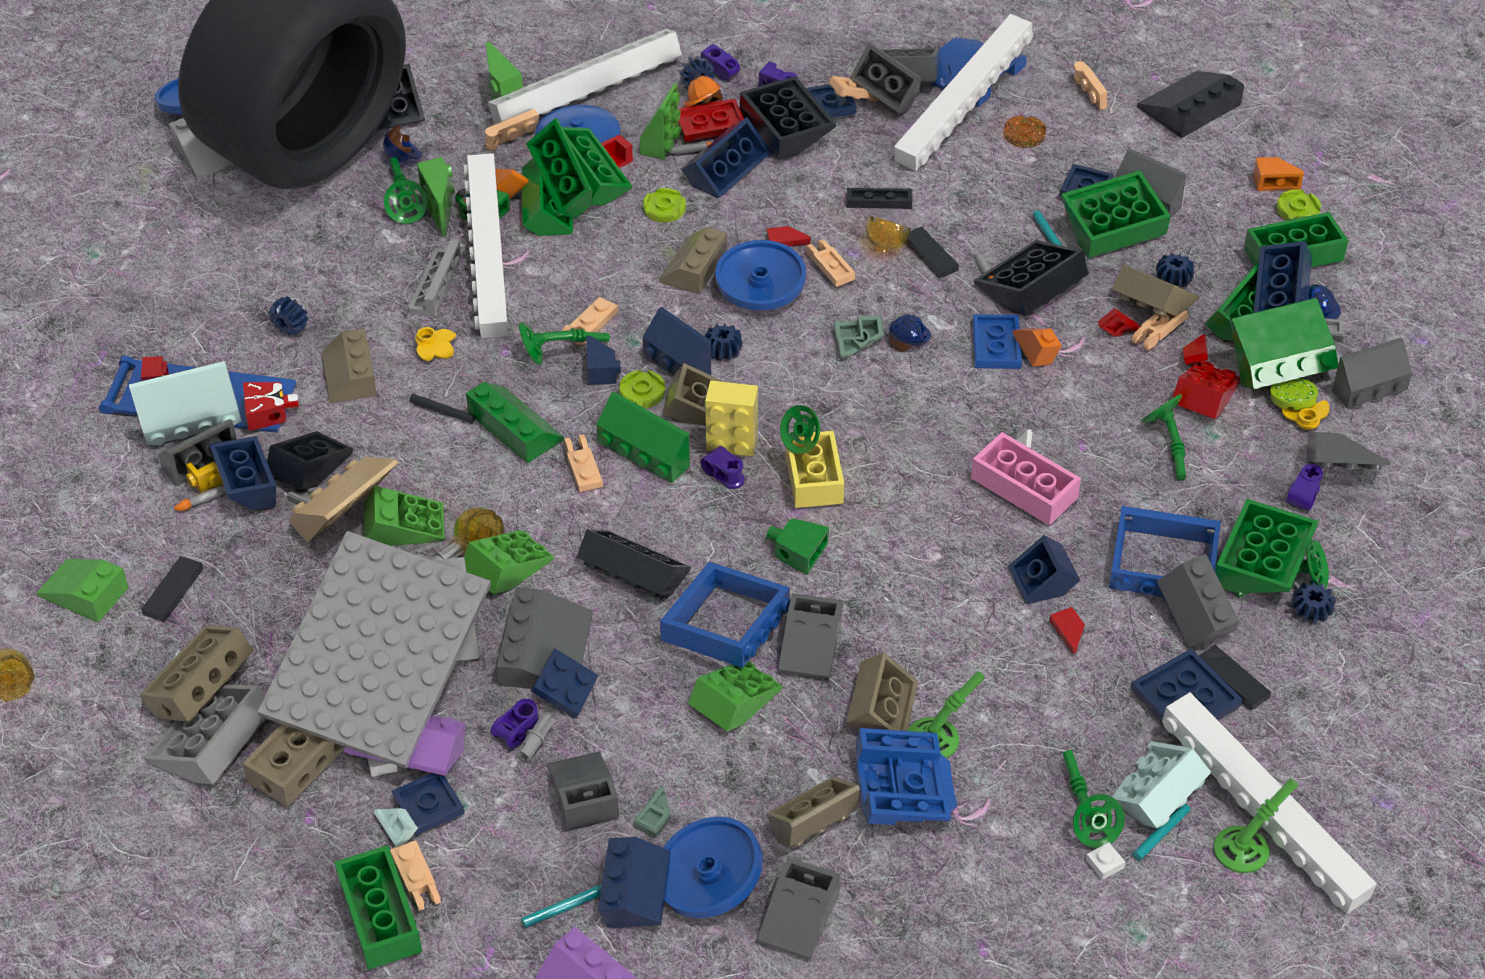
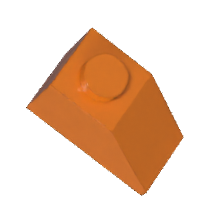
(1276, 175)
(1038, 345)

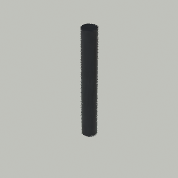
(442, 408)

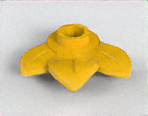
(434, 343)
(1308, 417)

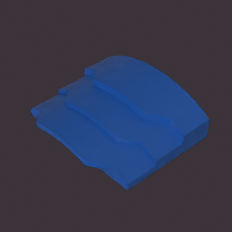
(958, 53)
(903, 777)

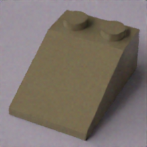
(688, 395)

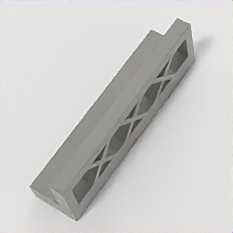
(440, 282)

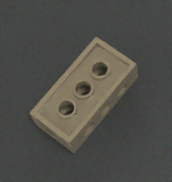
(197, 673)
(288, 763)

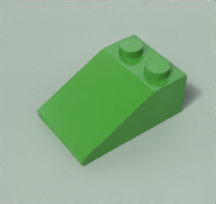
(502, 73)
(435, 180)
(85, 587)

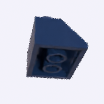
(673, 342)
(245, 472)
(633, 883)

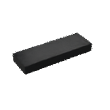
(879, 198)
(931, 252)
(172, 589)
(1236, 677)

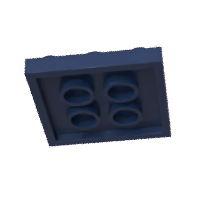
(1182, 676)

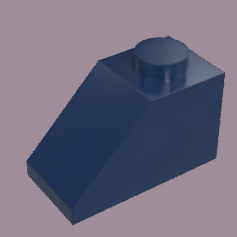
(601, 363)

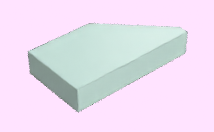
(396, 824)

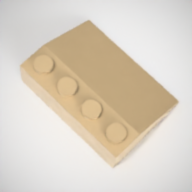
(340, 495)

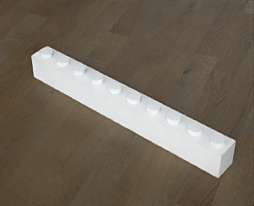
(588, 77)
(963, 92)
(487, 246)
(1251, 785)

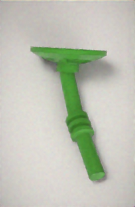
(952, 704)
(1244, 842)

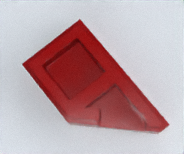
(788, 236)
(1117, 323)
(1196, 350)
(1069, 627)

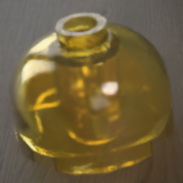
(886, 234)
(476, 524)
(15, 674)

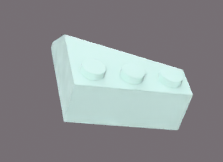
(1161, 783)

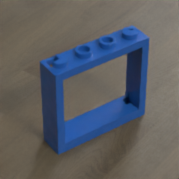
(1162, 525)
(677, 632)

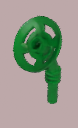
(404, 196)
(536, 340)
(800, 429)
(1177, 447)
(1312, 565)
(1092, 814)

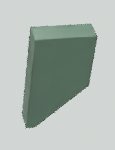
(654, 815)

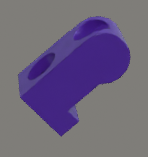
(723, 63)
(771, 74)

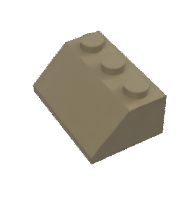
(695, 260)
(1152, 292)
(349, 367)
(882, 695)
(813, 811)

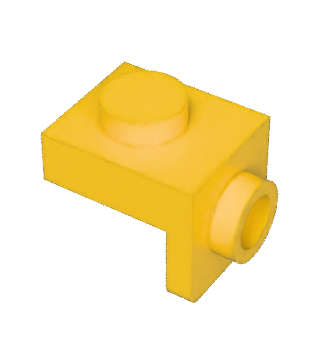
(203, 478)

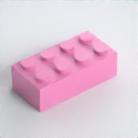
(1025, 478)

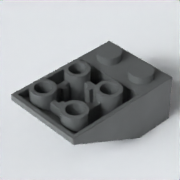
(1332, 448)
(811, 635)
(584, 790)
(799, 908)

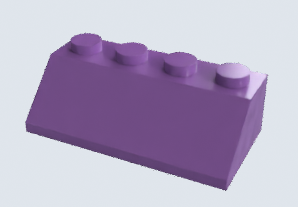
(437, 748)
(580, 958)

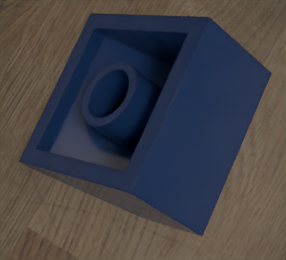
(1044, 571)

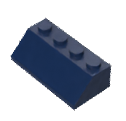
(726, 159)
(1283, 275)

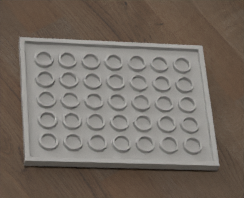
(375, 649)

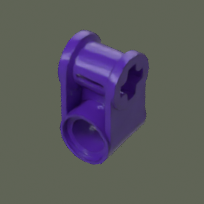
(724, 467)
(1306, 487)
(515, 723)

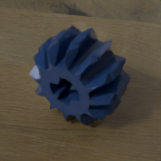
(695, 69)
(1175, 270)
(288, 316)
(724, 341)
(1313, 602)

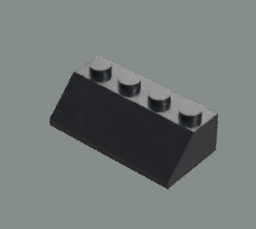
(632, 562)

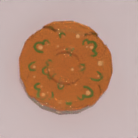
(1025, 131)

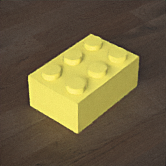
(732, 417)
(817, 474)

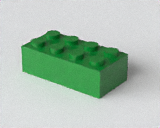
(1320, 231)
(378, 907)

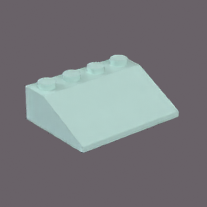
(184, 403)

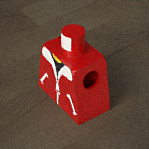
(266, 404)

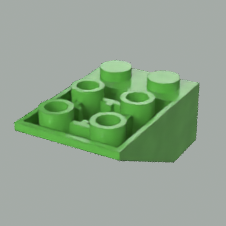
(662, 127)
(402, 518)
(505, 559)
(733, 694)

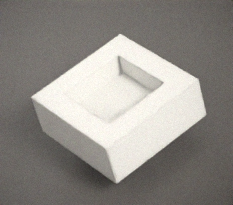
(1105, 861)

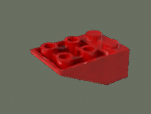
(1206, 388)

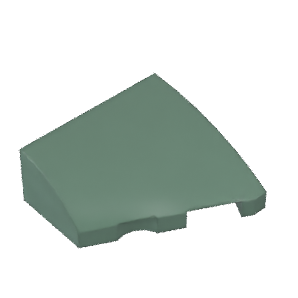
(858, 334)

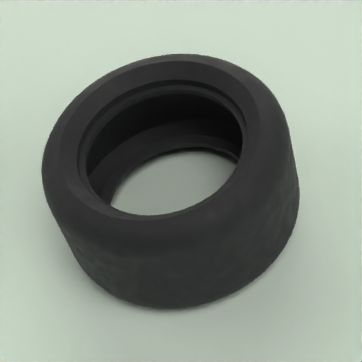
(291, 83)

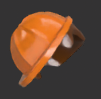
(703, 89)

